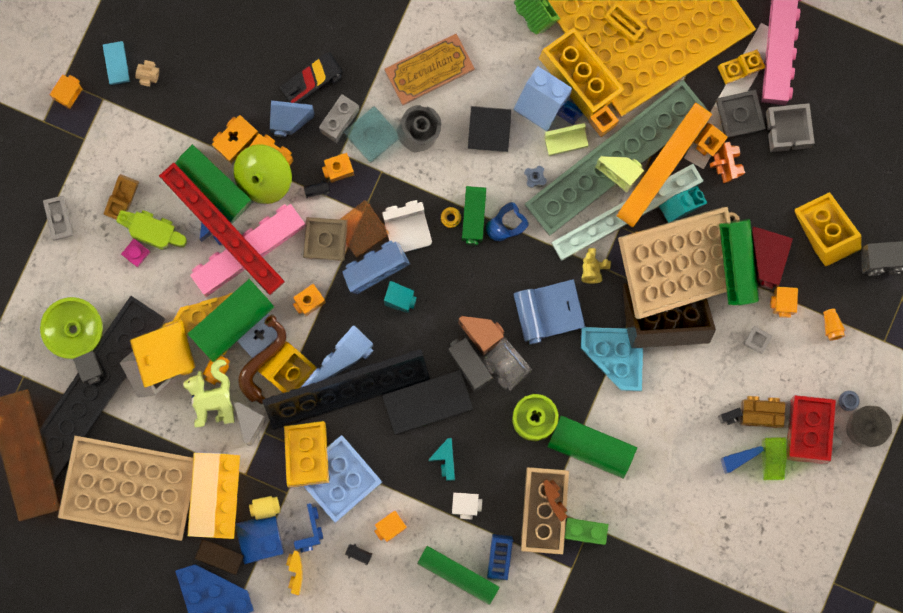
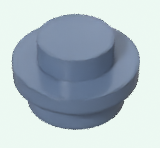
(849, 400)

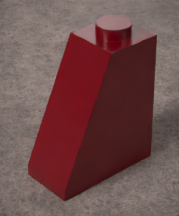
(770, 256)

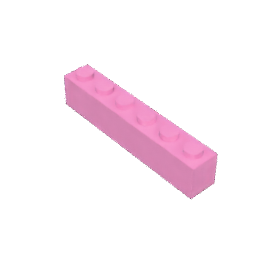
(780, 52)
(264, 239)

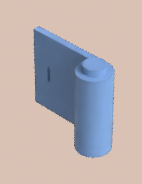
(546, 311)

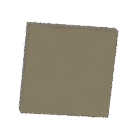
(325, 239)

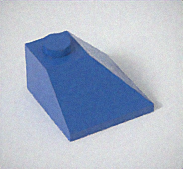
(259, 539)

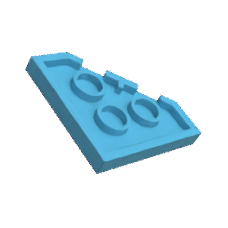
(614, 356)

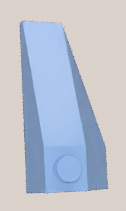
(348, 352)

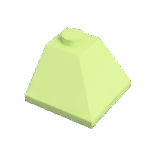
(620, 170)

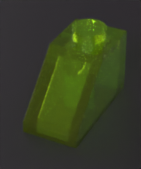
(774, 458)

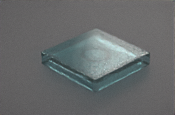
(372, 134)

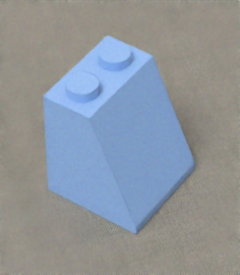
(542, 98)

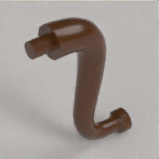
(245, 380)

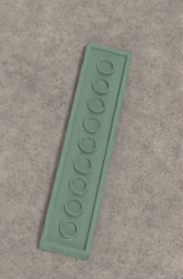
(635, 140)

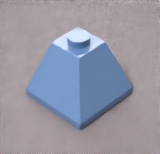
(289, 117)

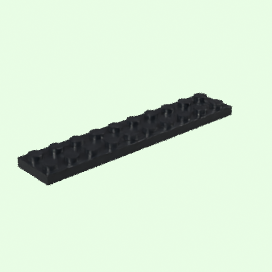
(83, 402)

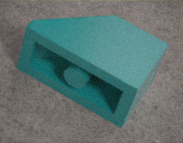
(399, 297)

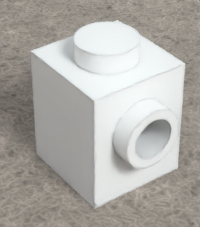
(466, 505)

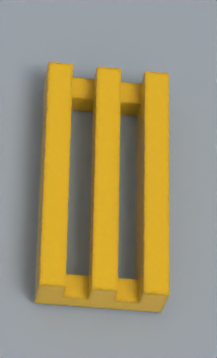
(622, 30)

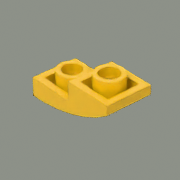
(741, 67)
(295, 565)

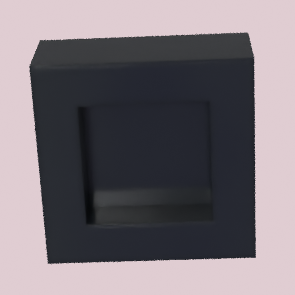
(731, 416)

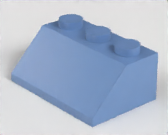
(375, 267)

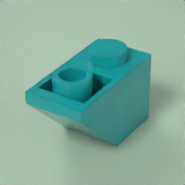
(683, 204)

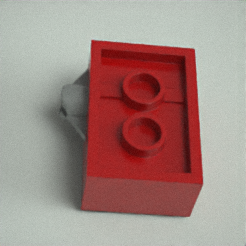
(811, 430)

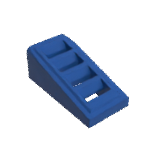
(735, 460)
(500, 539)

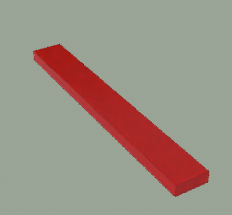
(222, 229)

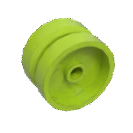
(540, 406)

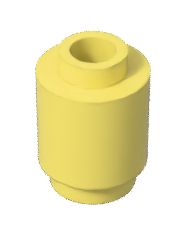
(264, 507)

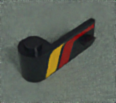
(320, 72)

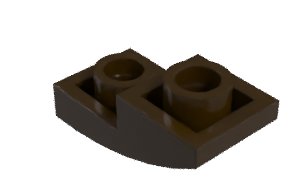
(219, 557)

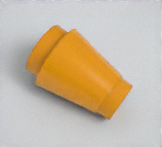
(833, 326)

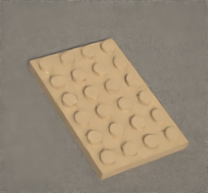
(675, 262)
(127, 488)

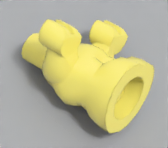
(592, 267)

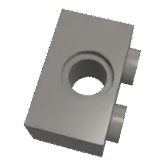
(339, 118)

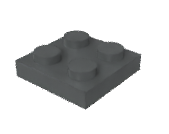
(740, 114)

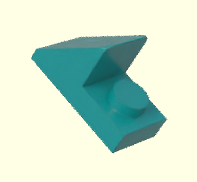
(445, 453)

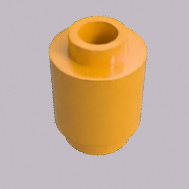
(207, 372)

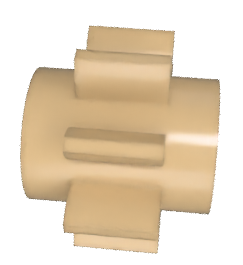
(147, 73)

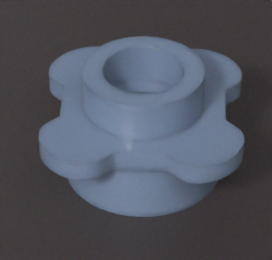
(531, 181)

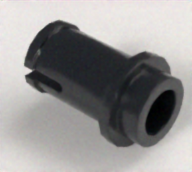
(317, 189)
(358, 554)

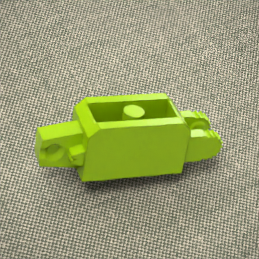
(150, 230)

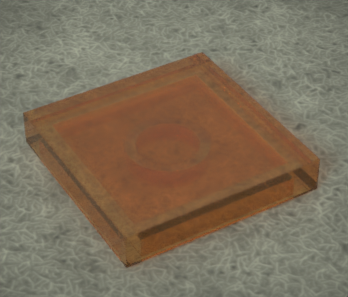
(363, 228)

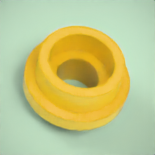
(453, 211)

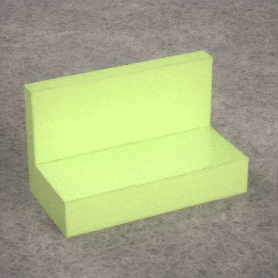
(566, 139)

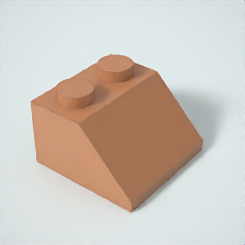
(482, 332)

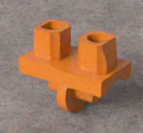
(725, 162)

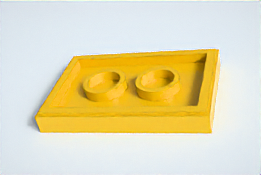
(306, 454)

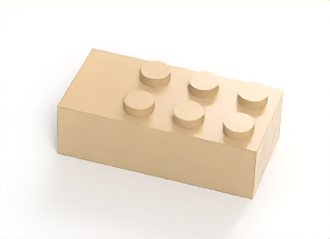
(540, 526)

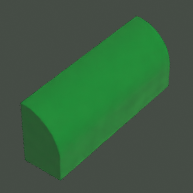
(213, 184)
(739, 262)
(231, 320)
(592, 447)
(458, 575)

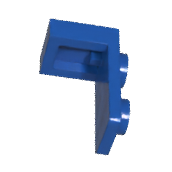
(306, 544)

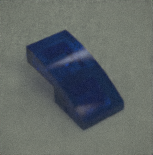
(570, 113)

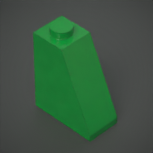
(474, 215)

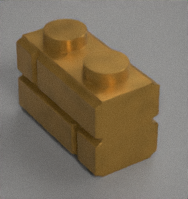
(762, 413)

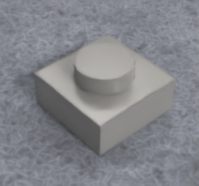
(758, 340)

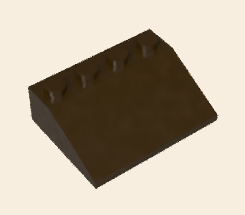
(673, 327)

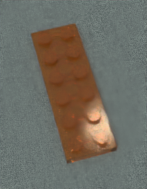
(25, 458)

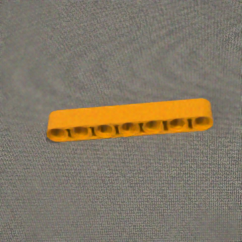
(664, 165)

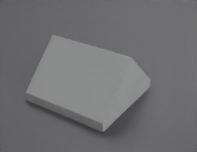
(250, 422)

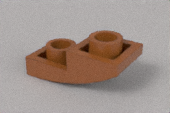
(551, 491)

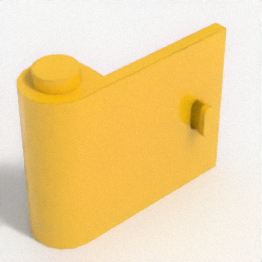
(163, 353)

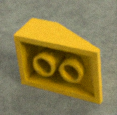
(828, 229)

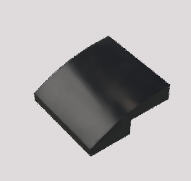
(489, 128)

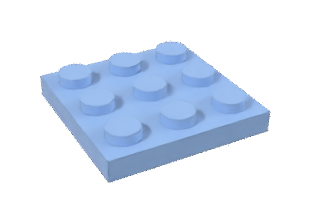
(348, 480)

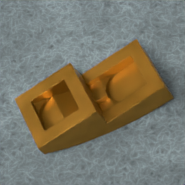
(121, 196)

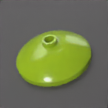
(269, 167)
(58, 321)

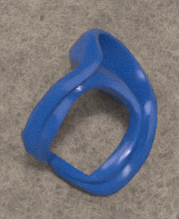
(496, 229)

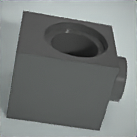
(89, 368)

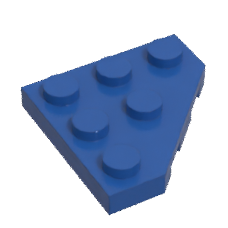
(211, 593)

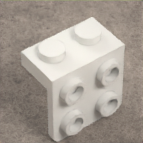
(408, 226)

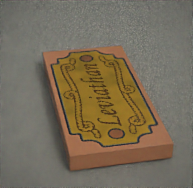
(429, 69)

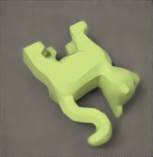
(212, 399)

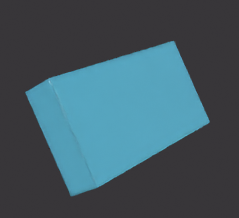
(116, 63)

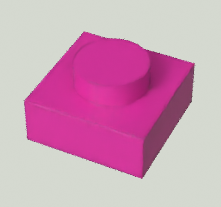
(135, 253)

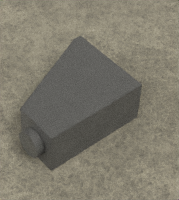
(469, 364)

